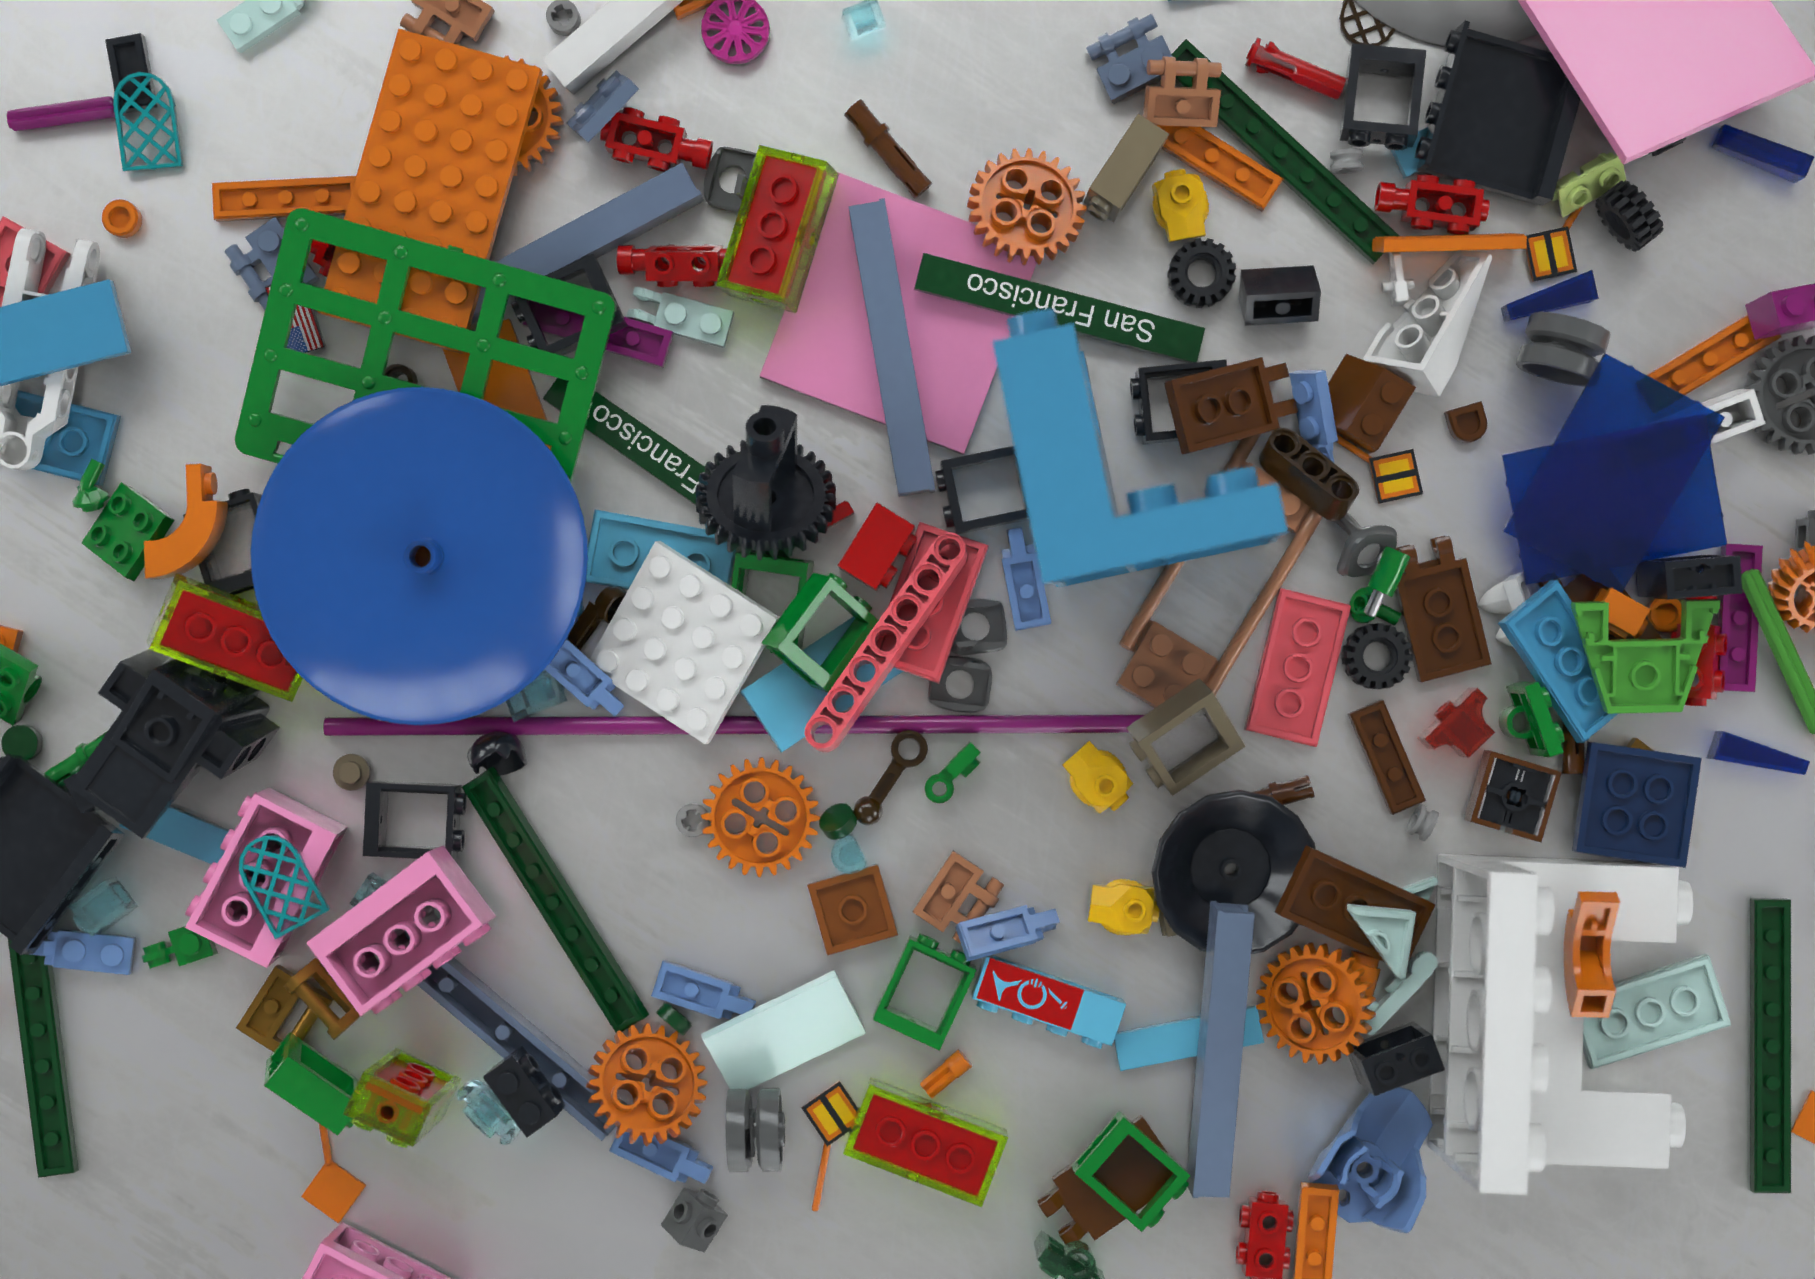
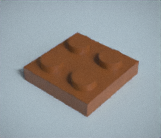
(852, 909)

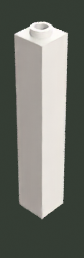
(604, 39)

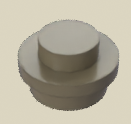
(351, 772)

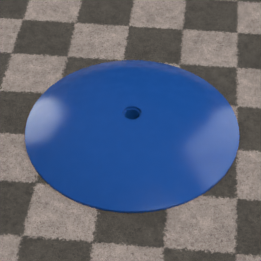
(343, 539)

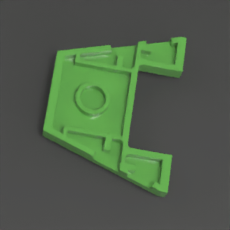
(1643, 672)

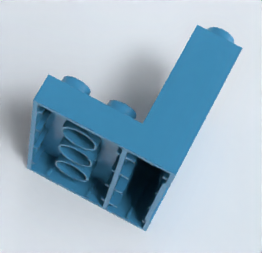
(1070, 481)

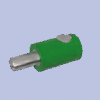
(1385, 578)

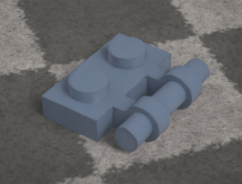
(1128, 73)
(602, 105)
(266, 246)

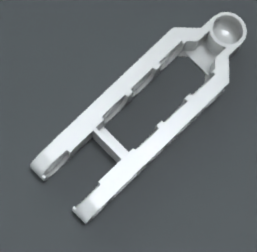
(20, 435)

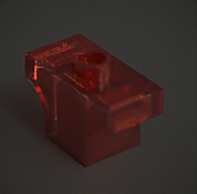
(1459, 725)

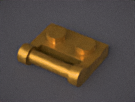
(298, 984)
(272, 1009)

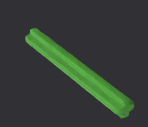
(1781, 644)

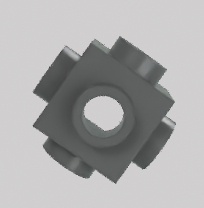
(694, 1219)

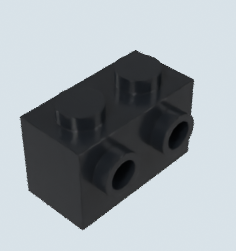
(1279, 295)
(524, 1091)

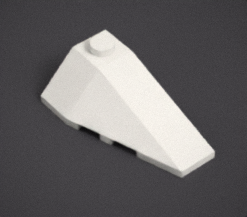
(1432, 330)

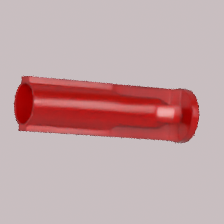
(1294, 69)

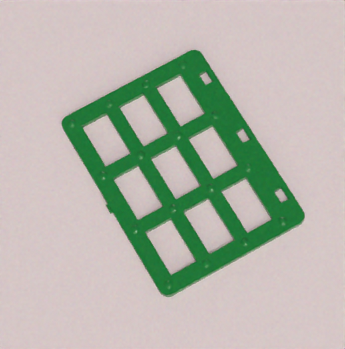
(262, 430)

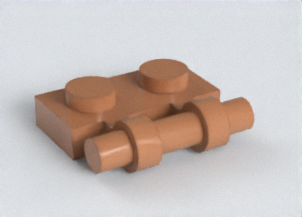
(462, 16)
(1182, 105)
(950, 889)

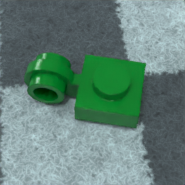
(963, 762)
(185, 944)

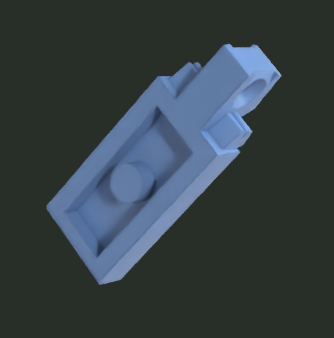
(1314, 409)
(1024, 583)
(584, 679)
(1004, 931)
(88, 953)
(699, 991)
(671, 1159)

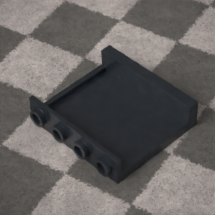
(1499, 117)
(44, 852)

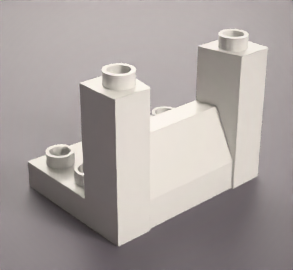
(1507, 1026)

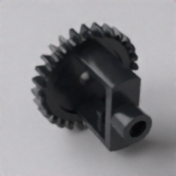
(767, 491)

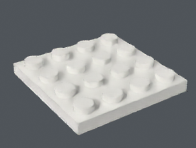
(683, 642)

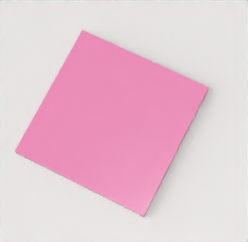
(1669, 65)
(828, 341)

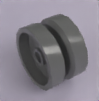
(1562, 348)
(754, 1130)

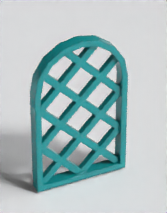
(152, 165)
(252, 888)

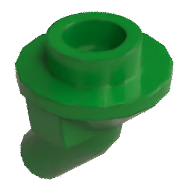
(90, 496)
(1359, 602)

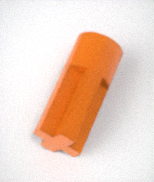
(951, 1069)

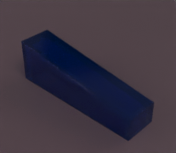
(1763, 153)
(1565, 294)
(1742, 751)

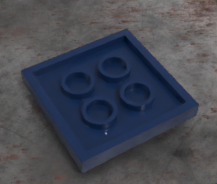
(1636, 804)

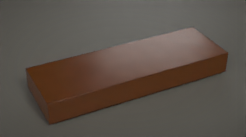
(1386, 757)

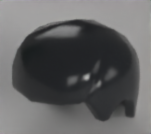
(499, 751)

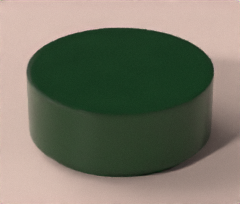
(22, 741)
(838, 821)
(674, 1018)

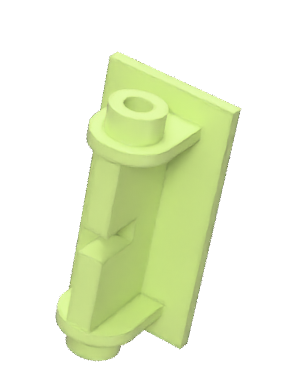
(1596, 179)

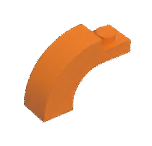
(197, 532)
(1587, 954)

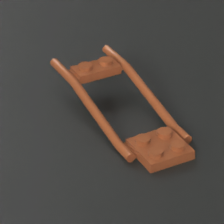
(1168, 663)

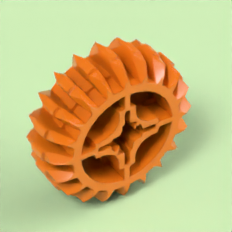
(1793, 572)

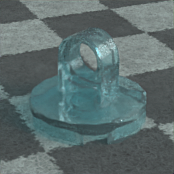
(487, 1111)

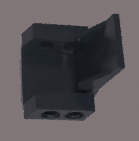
(167, 729)

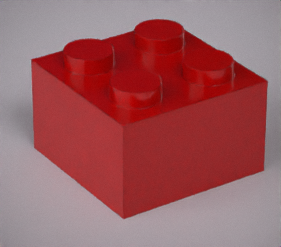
(878, 547)

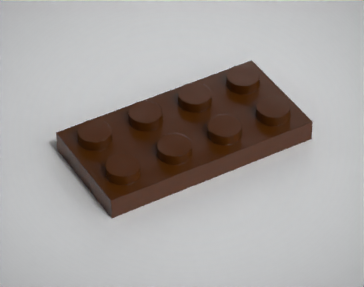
(1324, 887)

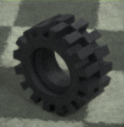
(1629, 215)
(1205, 251)
(1398, 662)

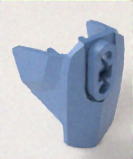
(1388, 1137)

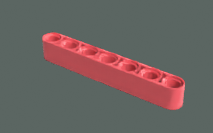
(888, 624)

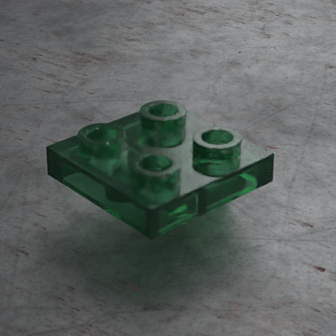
(1064, 1260)

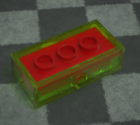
(777, 228)
(221, 637)
(401, 1098)
(925, 1142)

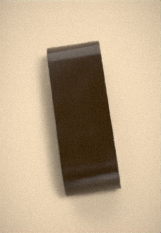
(1308, 474)

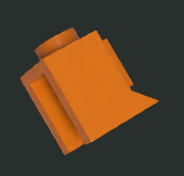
(1626, 615)

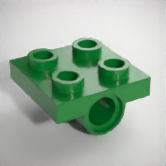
(123, 528)
(17, 684)
(1541, 733)

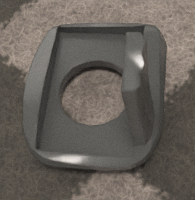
(722, 159)
(1357, 541)
(997, 635)
(977, 700)

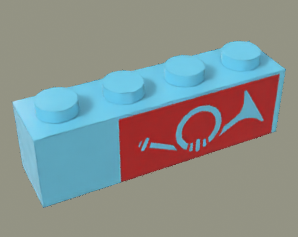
(1049, 1000)

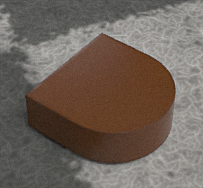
(1467, 422)

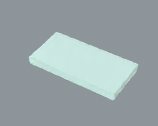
(1656, 1012)
(784, 1032)

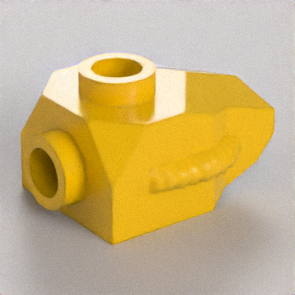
(1180, 205)
(1098, 778)
(1123, 907)

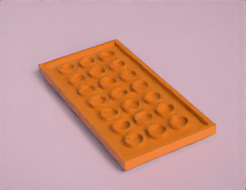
(437, 168)

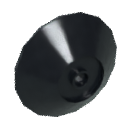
(1221, 830)

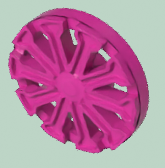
(735, 30)

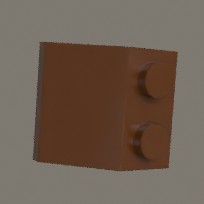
(1366, 401)

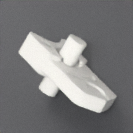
(1398, 285)

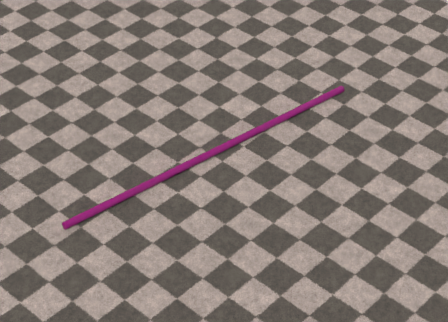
(735, 725)

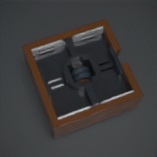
(1512, 795)

